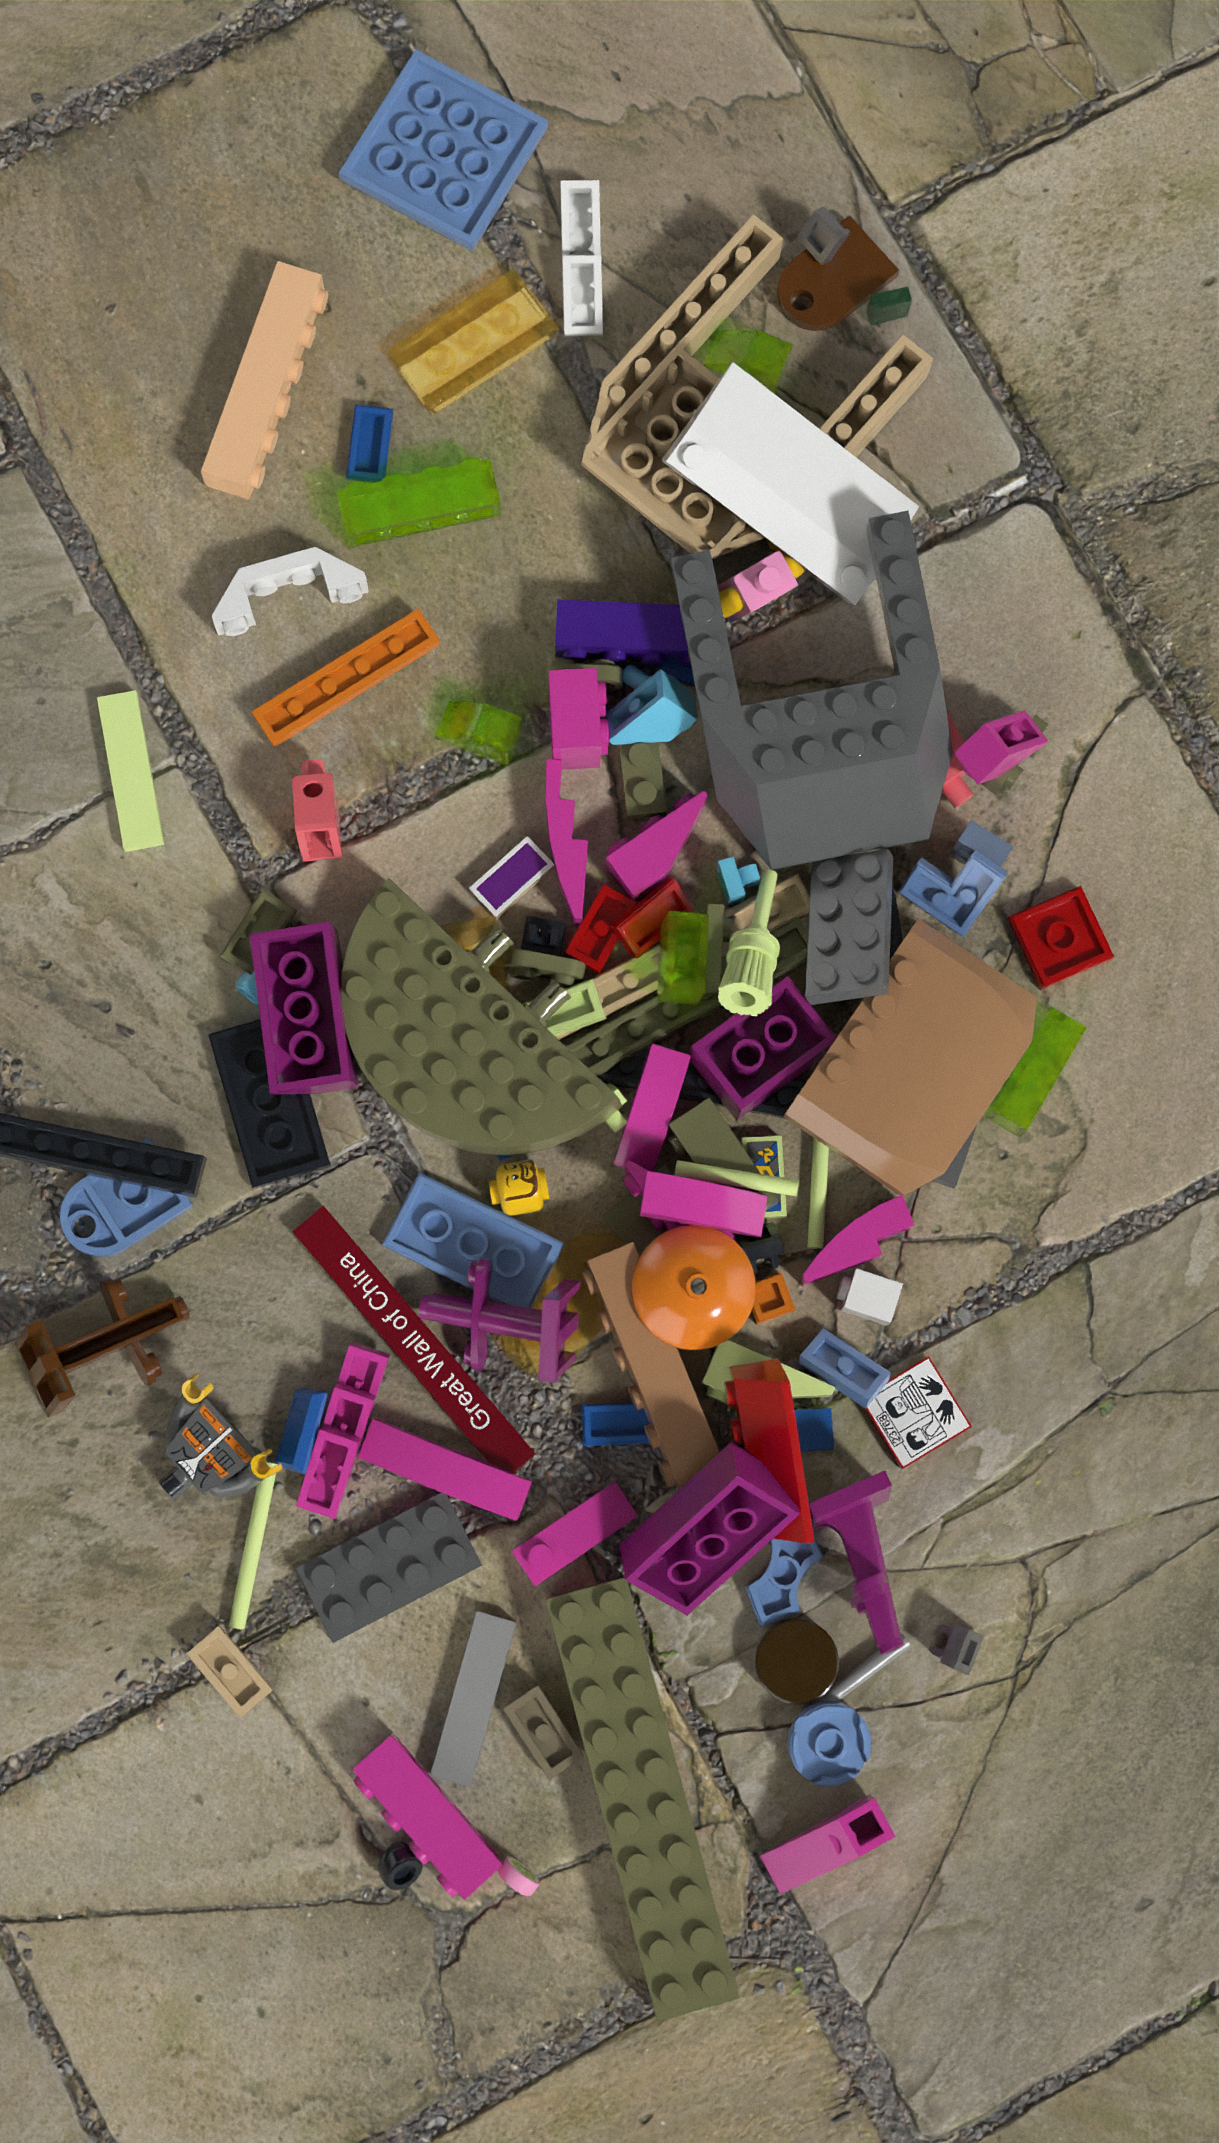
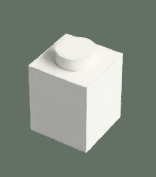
(869, 1296)

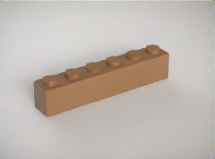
(655, 1370)

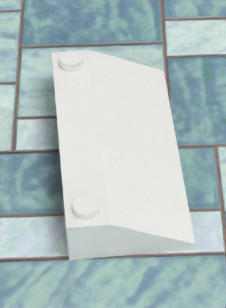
(786, 480)

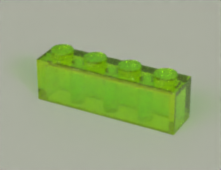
(419, 502)

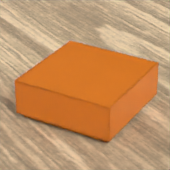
(771, 1299)

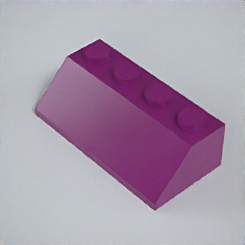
(302, 1010)
(707, 1530)

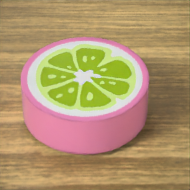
(518, 1876)

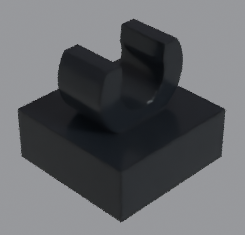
(543, 936)
(760, 1247)

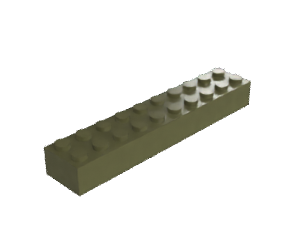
(642, 1799)

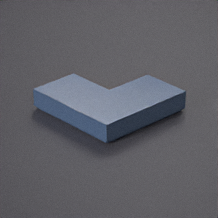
(950, 900)

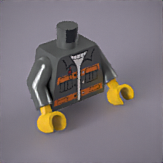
(209, 1449)

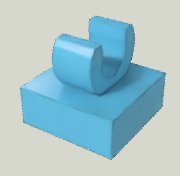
(735, 880)

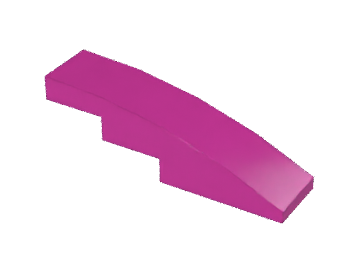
(567, 853)
(342, 1430)
(445, 1469)

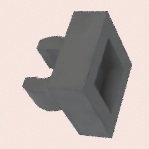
(822, 235)
(960, 1649)

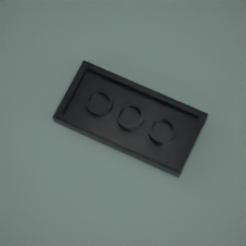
(274, 1131)

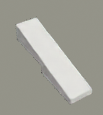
(581, 258)

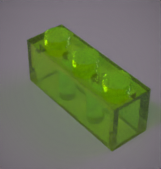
(1036, 1072)

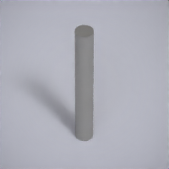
(861, 1674)

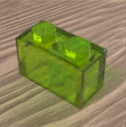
(683, 957)

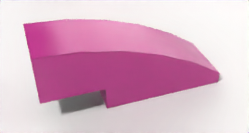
(652, 1107)
(703, 1204)
(858, 1241)

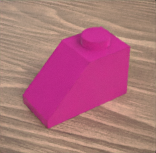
(1000, 746)

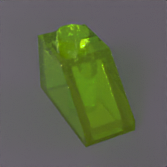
(754, 352)
(480, 729)

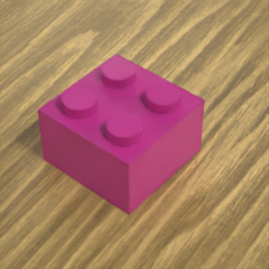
(575, 713)

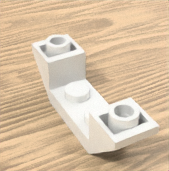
(234, 611)

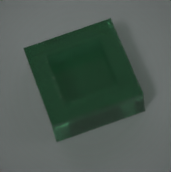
(889, 306)

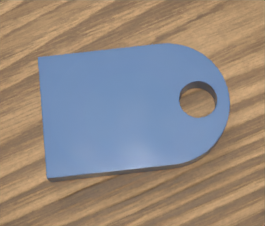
(121, 1213)

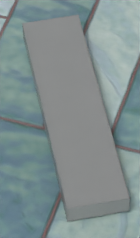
(473, 1699)

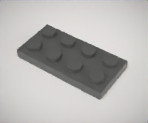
(849, 927)
(388, 1566)

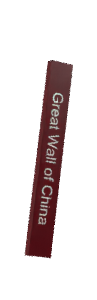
(413, 1342)

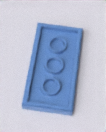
(451, 1230)

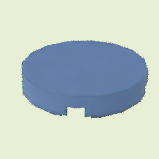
(829, 1743)

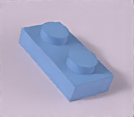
(844, 1368)

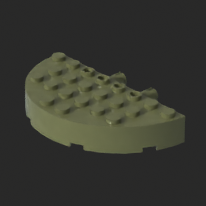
(455, 1043)

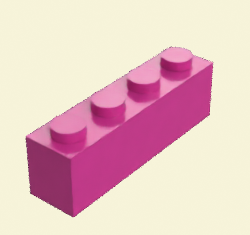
(427, 1816)

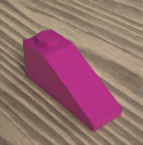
(574, 1533)

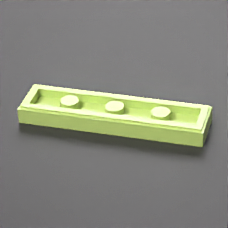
(130, 771)

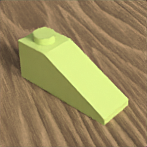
(733, 1354)

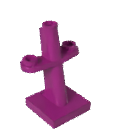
(548, 1326)
(852, 1517)

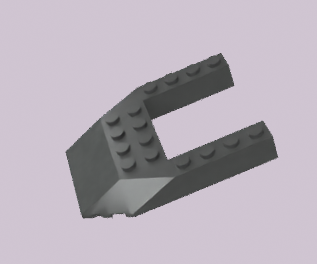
(834, 764)

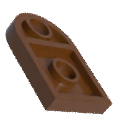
(838, 285)

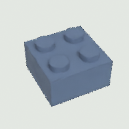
(983, 841)

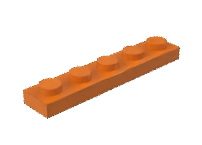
(346, 678)

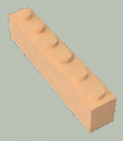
(263, 381)

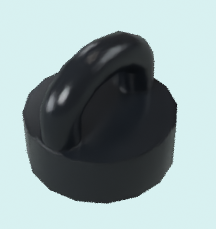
(399, 1866)

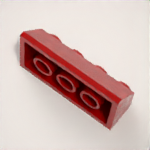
(770, 1433)

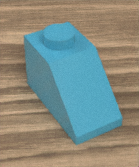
(652, 712)

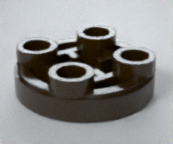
(796, 1661)

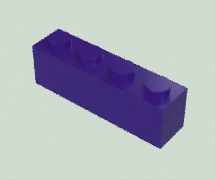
(620, 632)

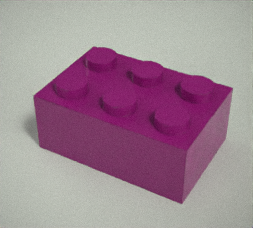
(760, 1054)

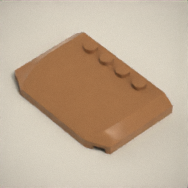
(917, 1063)

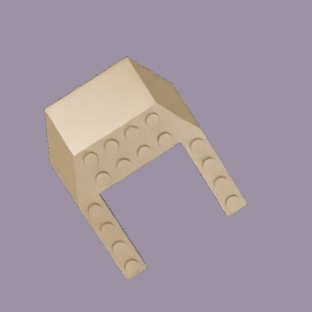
(662, 386)

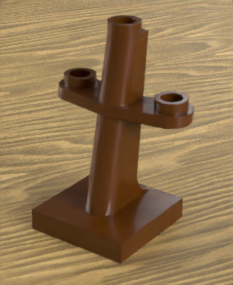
(50, 1364)

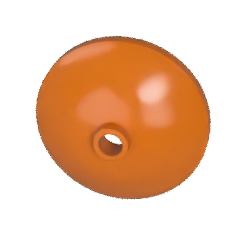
(664, 1293)

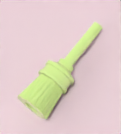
(752, 958)

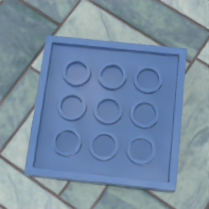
(443, 150)

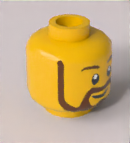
(519, 1187)

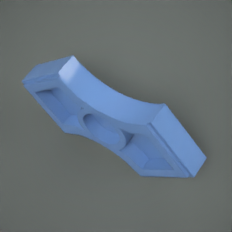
(775, 1591)

